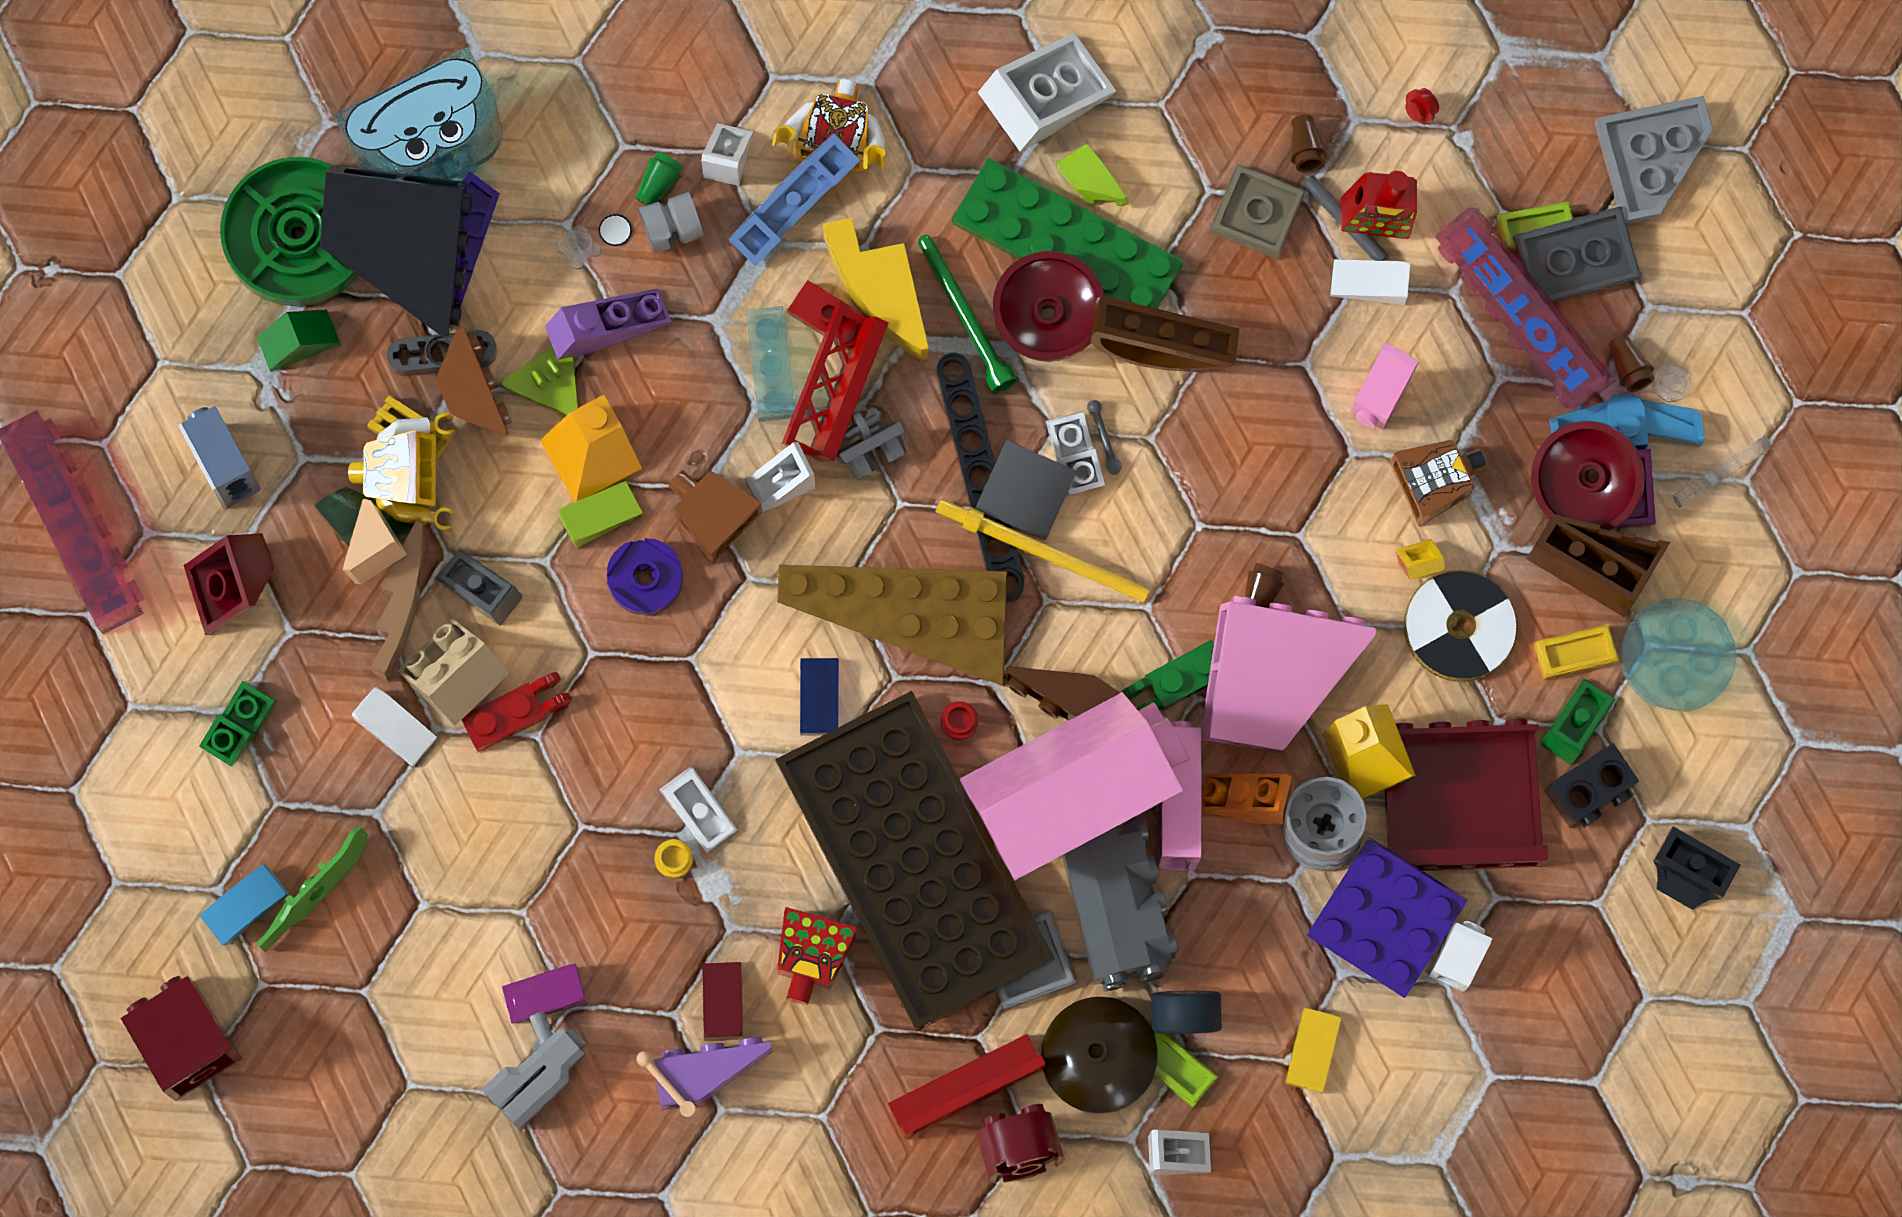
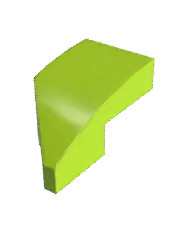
(1090, 177)

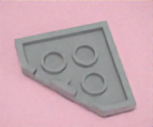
(1651, 153)

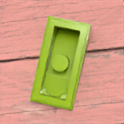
(599, 514)

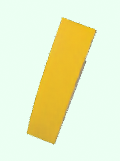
(879, 285)

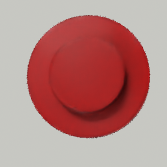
(1421, 105)
(959, 720)

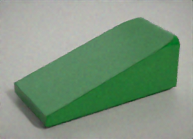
(1577, 721)

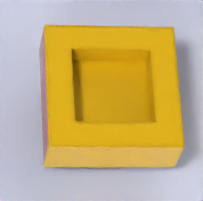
(1420, 559)

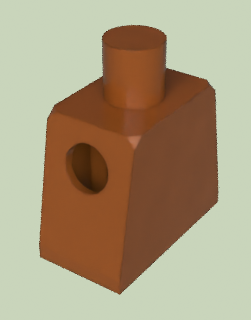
(713, 511)

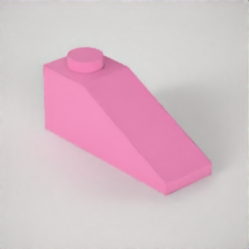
(1384, 387)

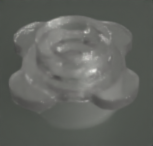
(578, 236)

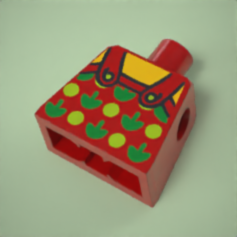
(1380, 205)
(812, 952)

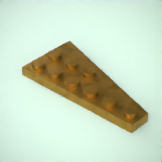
(930, 612)

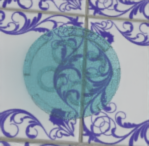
(1678, 654)

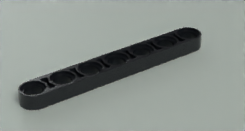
(975, 459)

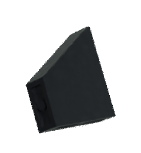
(400, 237)

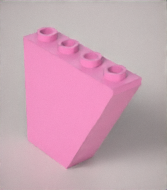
(1274, 671)

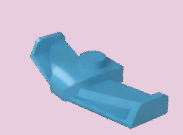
(1640, 419)

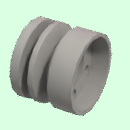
(1321, 802)

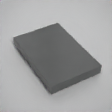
(1579, 254)

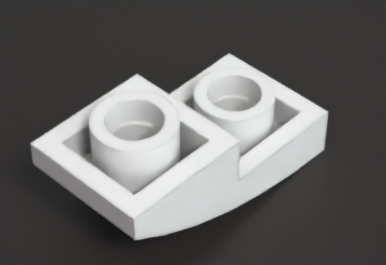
(1074, 449)

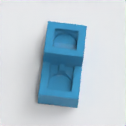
(244, 904)

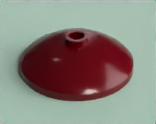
(1040, 283)
(1562, 478)

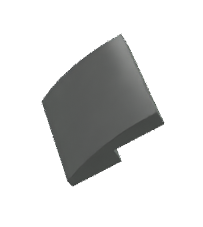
(1026, 489)

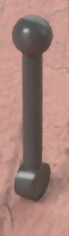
(1114, 465)

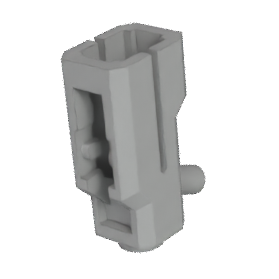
(552, 1051)

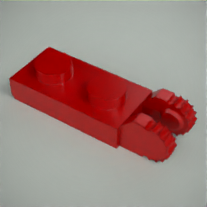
(512, 712)

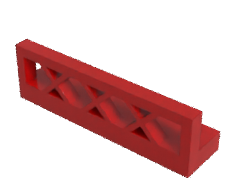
(848, 385)
(966, 1086)

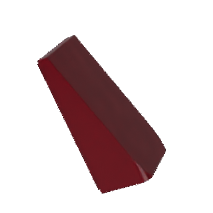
(722, 1001)

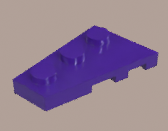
(483, 206)

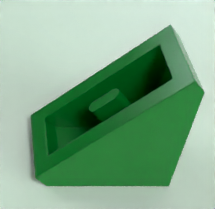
(297, 337)

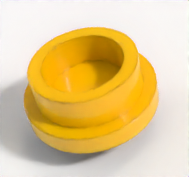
(673, 858)

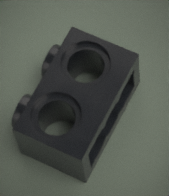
(1587, 780)

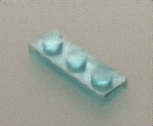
(770, 363)

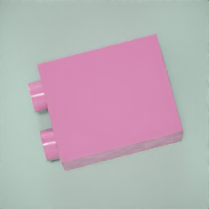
(1076, 782)

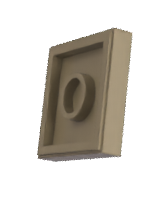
(1257, 211)

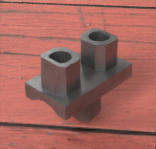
(886, 437)

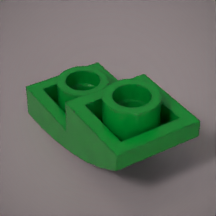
(238, 724)

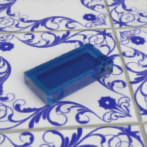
(819, 696)

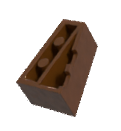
(1597, 561)

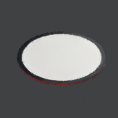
(615, 230)

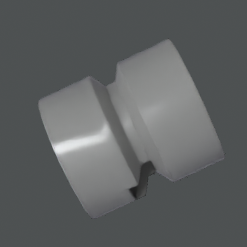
(671, 222)

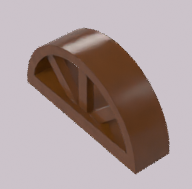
(1161, 337)

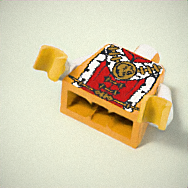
(835, 115)

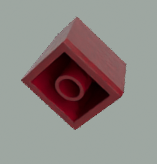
(180, 1037)

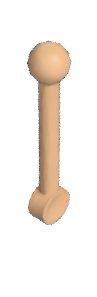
(686, 1107)

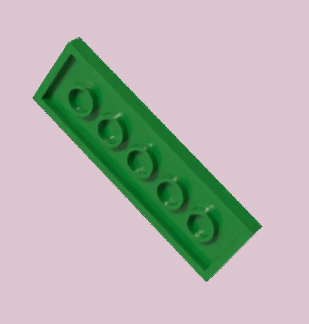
(1032, 219)

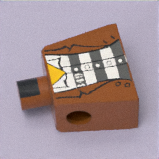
(1436, 477)

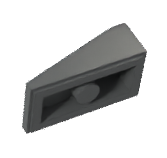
(480, 587)

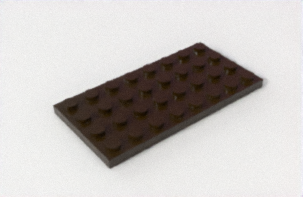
(914, 861)

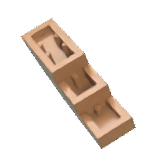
(403, 589)

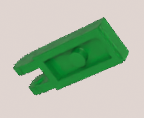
(1176, 678)

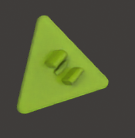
(546, 382)

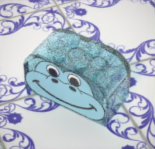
(428, 123)

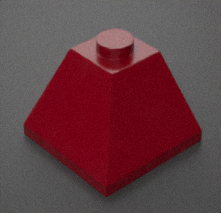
(228, 578)

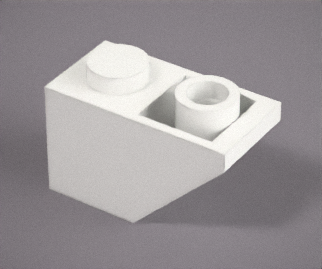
(1460, 955)

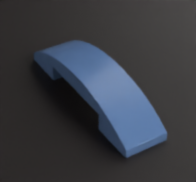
(793, 198)

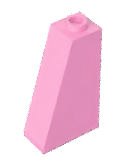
(1181, 814)

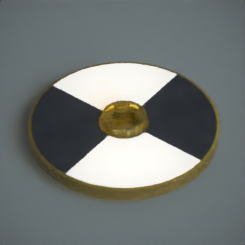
(1450, 652)

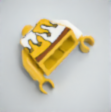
(402, 469)

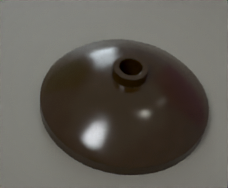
(1115, 1077)

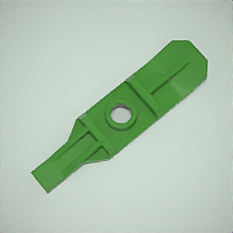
(316, 887)

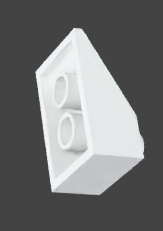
(1045, 91)

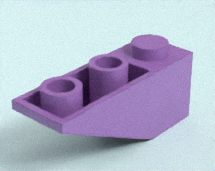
(605, 322)
(707, 1072)

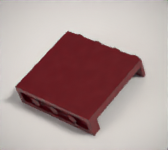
(1469, 798)

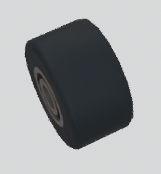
(1186, 1012)

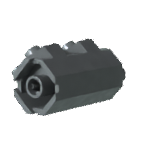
(1118, 906)

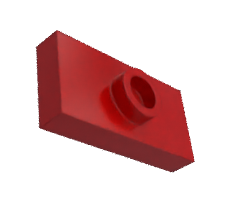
(815, 307)

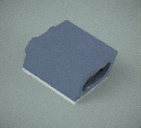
(218, 456)

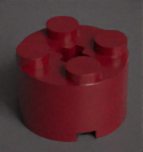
(1019, 1144)

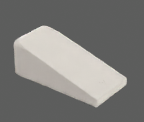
(1371, 280)
(393, 726)
(698, 809)

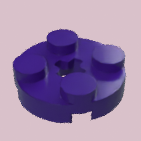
(642, 555)

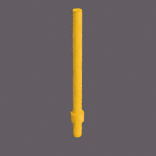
(974, 521)

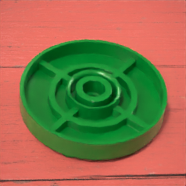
(259, 229)

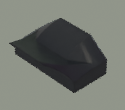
(1692, 870)

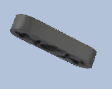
(415, 364)

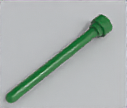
(999, 374)

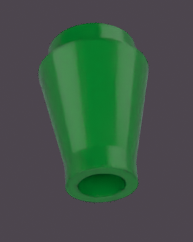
(658, 178)

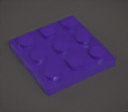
(1387, 917)

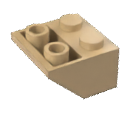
(453, 671)

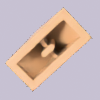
(371, 545)

